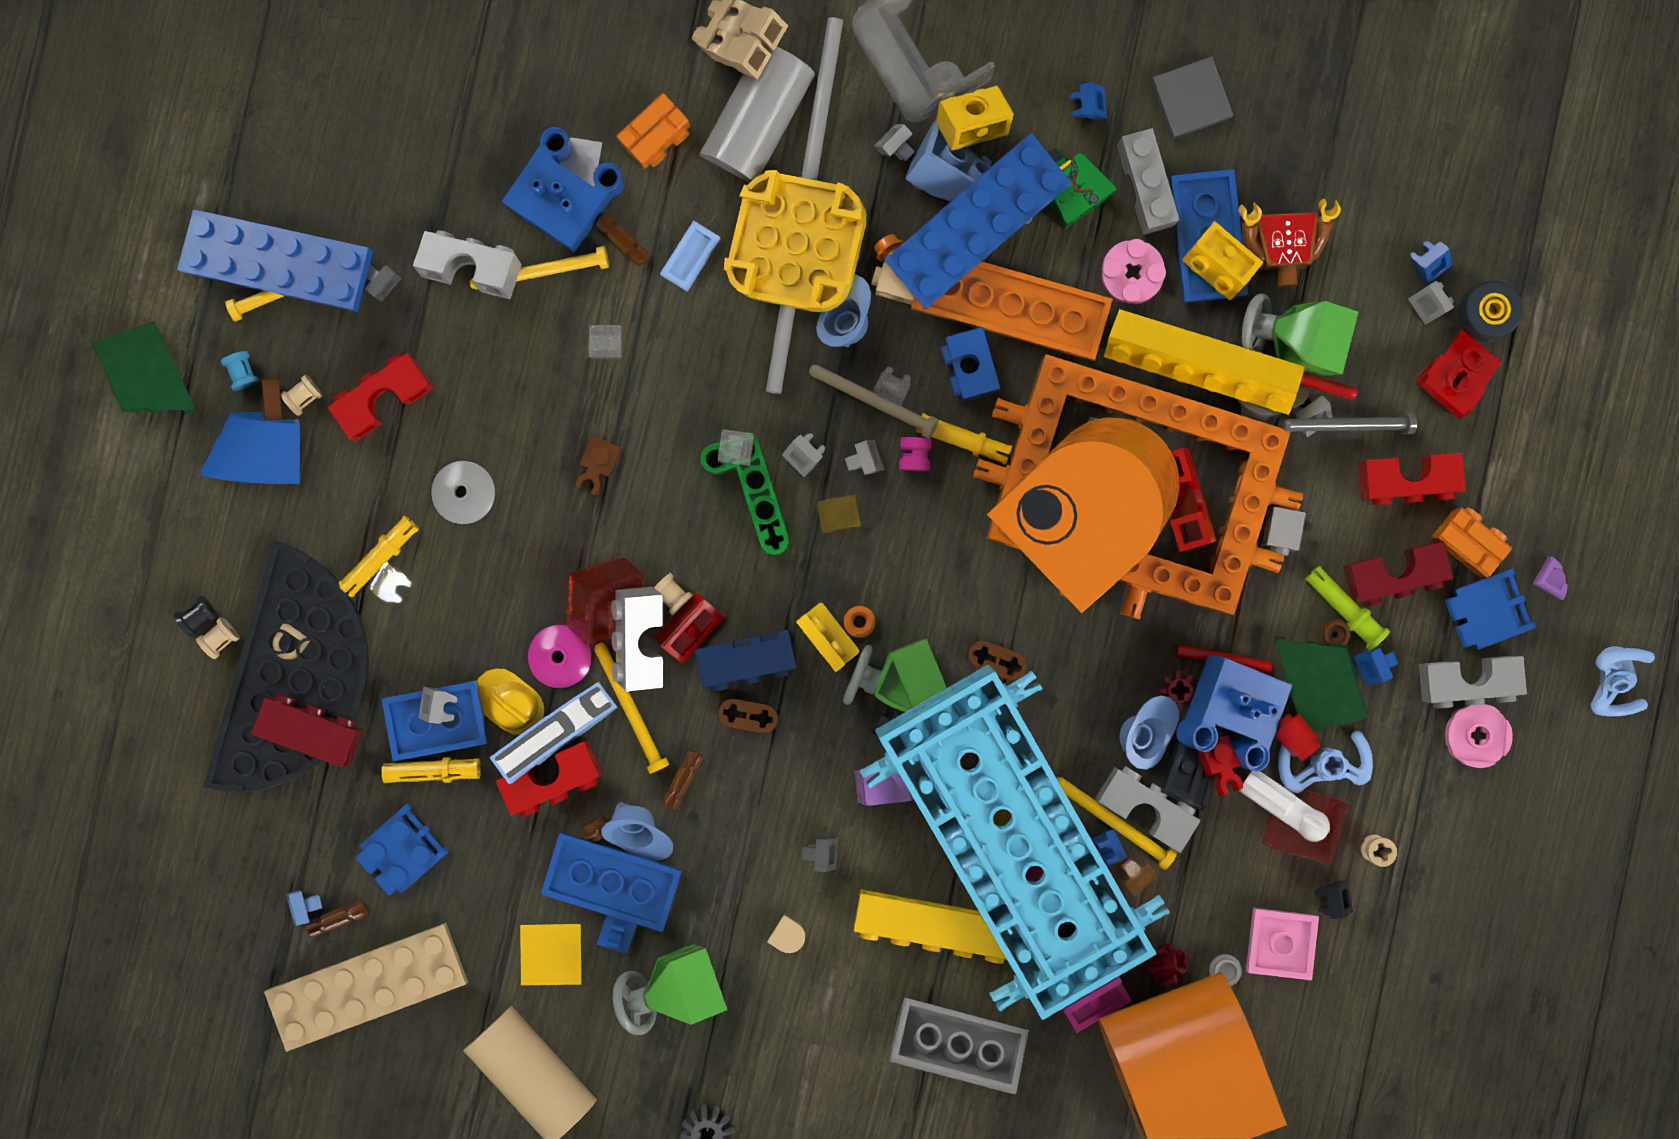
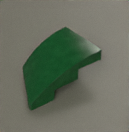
(142, 371)
(1321, 682)

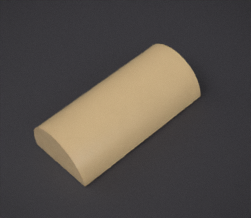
(530, 1075)

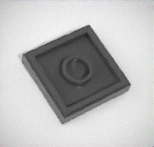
(1192, 97)

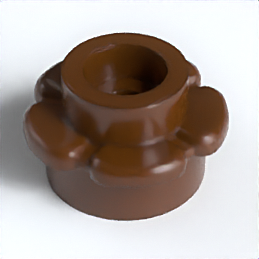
(1338, 626)
(593, 828)

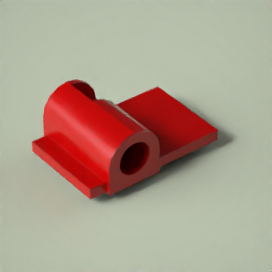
(1459, 375)

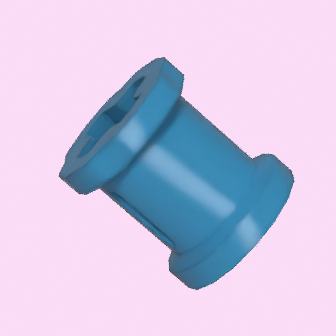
(240, 371)

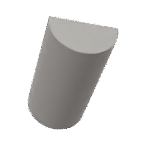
(758, 116)
(958, 1045)

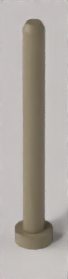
(927, 426)

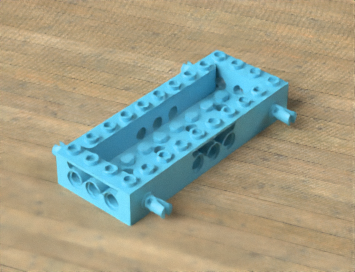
(1042, 832)

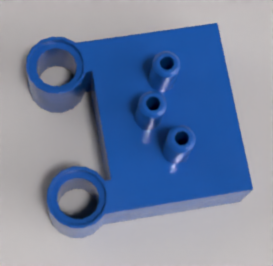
(556, 197)
(1238, 702)

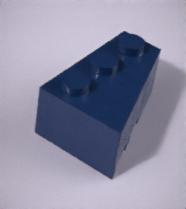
(746, 660)

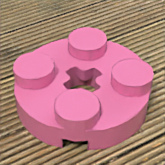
(1151, 271)
(1489, 750)

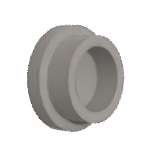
(1228, 966)

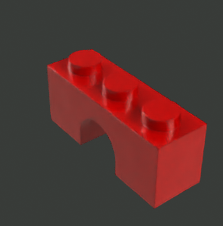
(356, 408)
(1440, 477)
(1190, 515)
(576, 769)

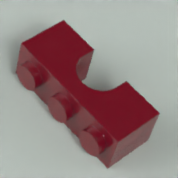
(1425, 567)

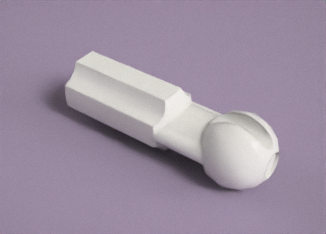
(1286, 806)

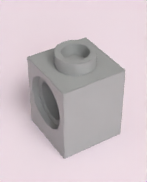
(1283, 530)

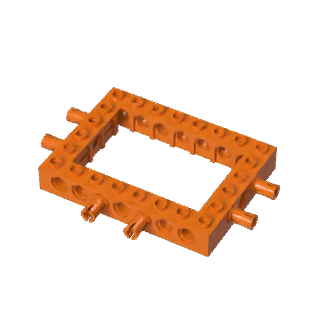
(1252, 495)

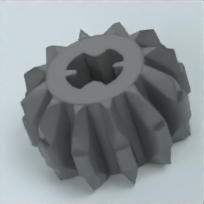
(710, 1120)

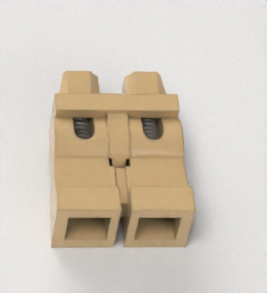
(740, 34)

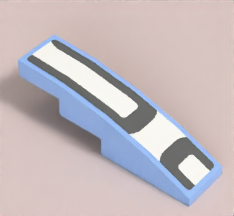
(553, 732)

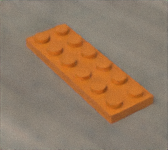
(1025, 309)

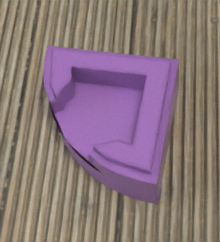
(1552, 579)

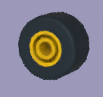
(1479, 317)

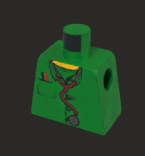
(1085, 193)

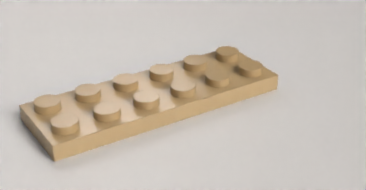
(366, 987)

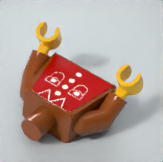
(1287, 240)

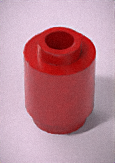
(1297, 736)

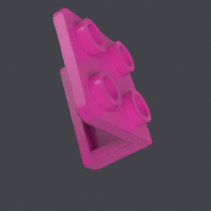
(1097, 1004)

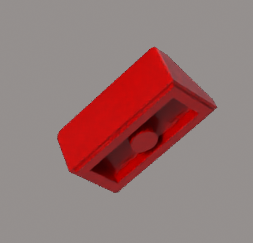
(689, 628)

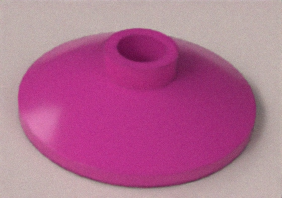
(575, 662)

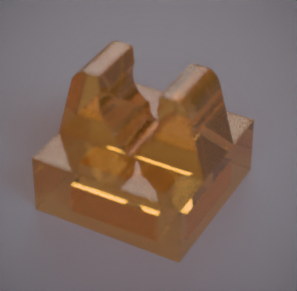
(1139, 877)

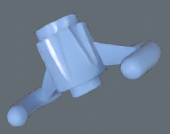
(1618, 677)
(1327, 766)

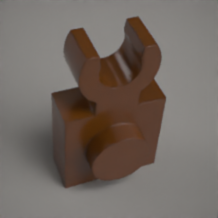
(600, 459)

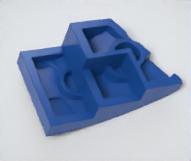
(255, 450)

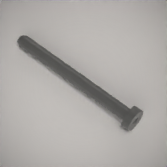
(1405, 423)

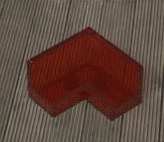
(592, 595)
(1287, 839)

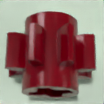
(1171, 683)
(1167, 964)

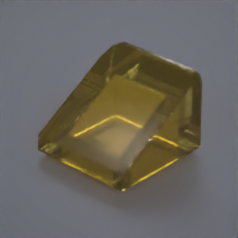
(838, 513)

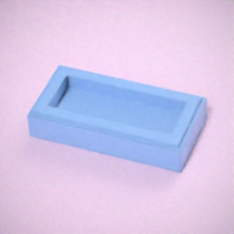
(690, 256)

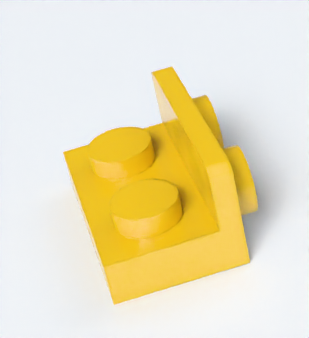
(1222, 261)
(828, 636)

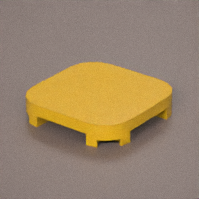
(796, 242)

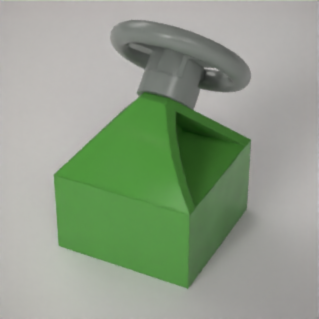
(1306, 334)
(906, 678)
(679, 987)

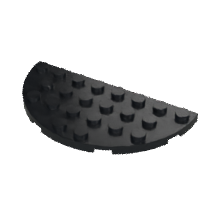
(326, 674)

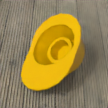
(509, 701)

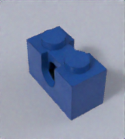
(970, 345)

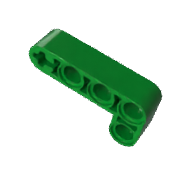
(754, 496)

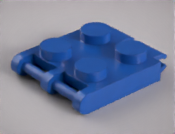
(1488, 610)
(400, 852)

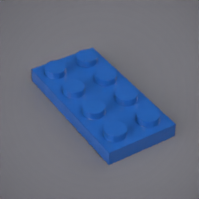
(1200, 202)
(611, 881)

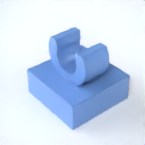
(300, 906)

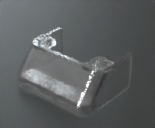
(902, 68)

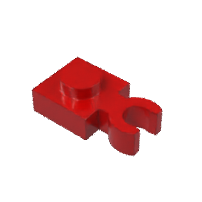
(1221, 762)

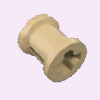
(301, 395)
(672, 593)
(218, 638)
(1387, 855)

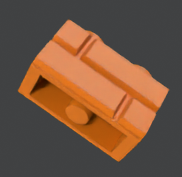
(654, 132)
(1472, 541)

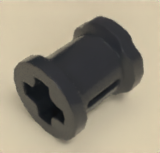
(195, 616)

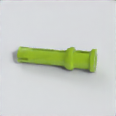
(1356, 617)

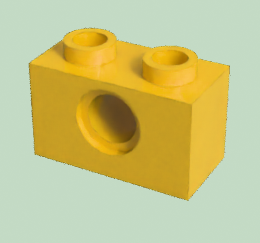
(974, 117)

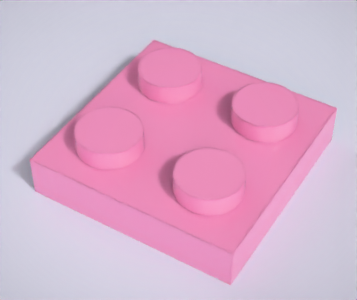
(1282, 943)

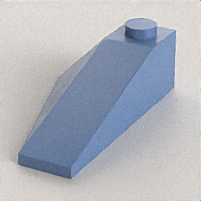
(944, 171)

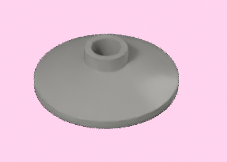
(479, 493)

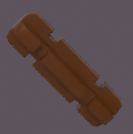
(622, 239)
(682, 780)
(336, 918)

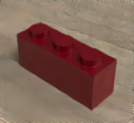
(307, 730)

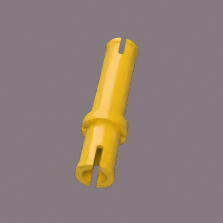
(968, 440)
(378, 556)
(431, 770)

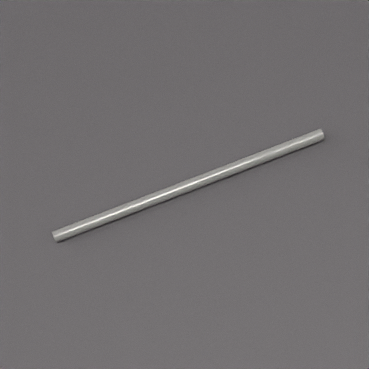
(809, 171)

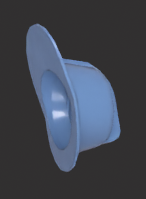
(849, 320)
(1149, 732)
(636, 833)

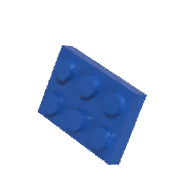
(415, 738)

